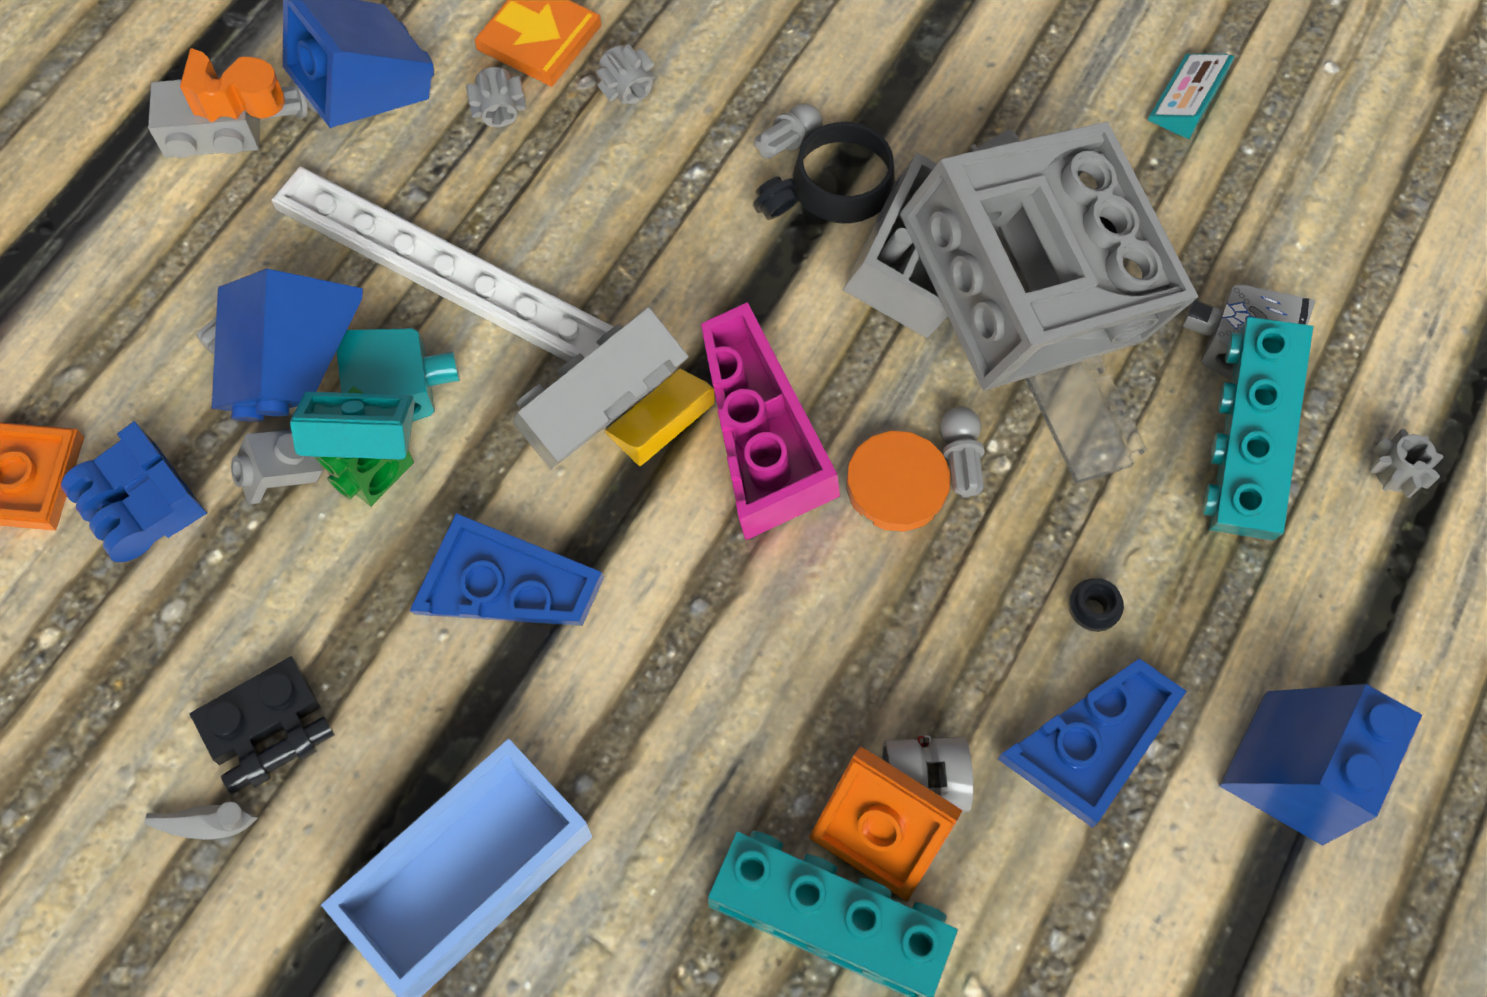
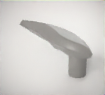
(203, 821)

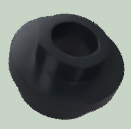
(775, 197)
(1105, 594)

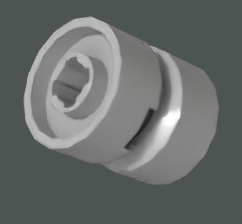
(951, 763)

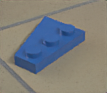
(1097, 742)

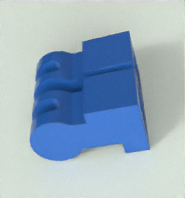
(131, 495)

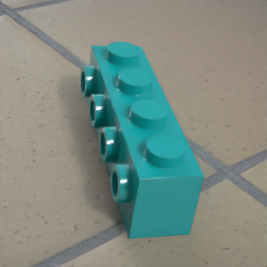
(1259, 429)
(832, 916)

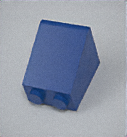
(352, 58)
(276, 340)
(1321, 757)

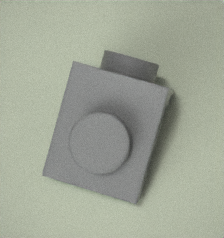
(269, 462)

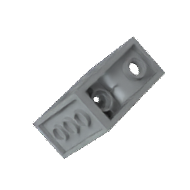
(1030, 263)

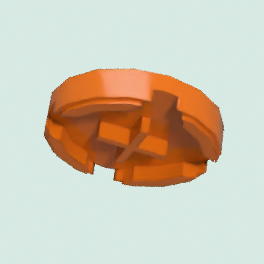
(898, 480)

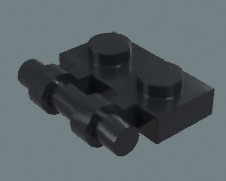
(253, 713)

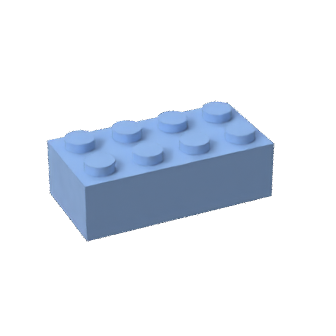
(457, 871)

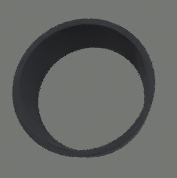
(837, 207)

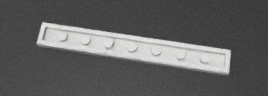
(440, 266)

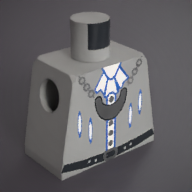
(1239, 304)

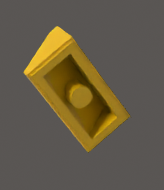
(661, 416)

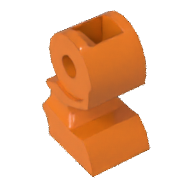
(245, 85)

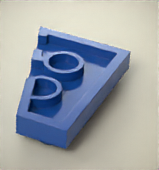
(505, 579)

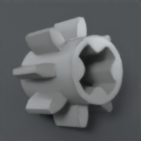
(625, 74)
(496, 97)
(1406, 463)

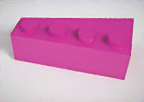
(767, 437)

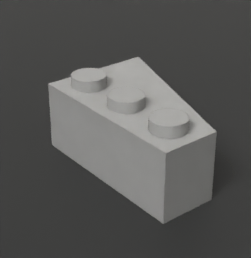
(889, 267)
(598, 387)

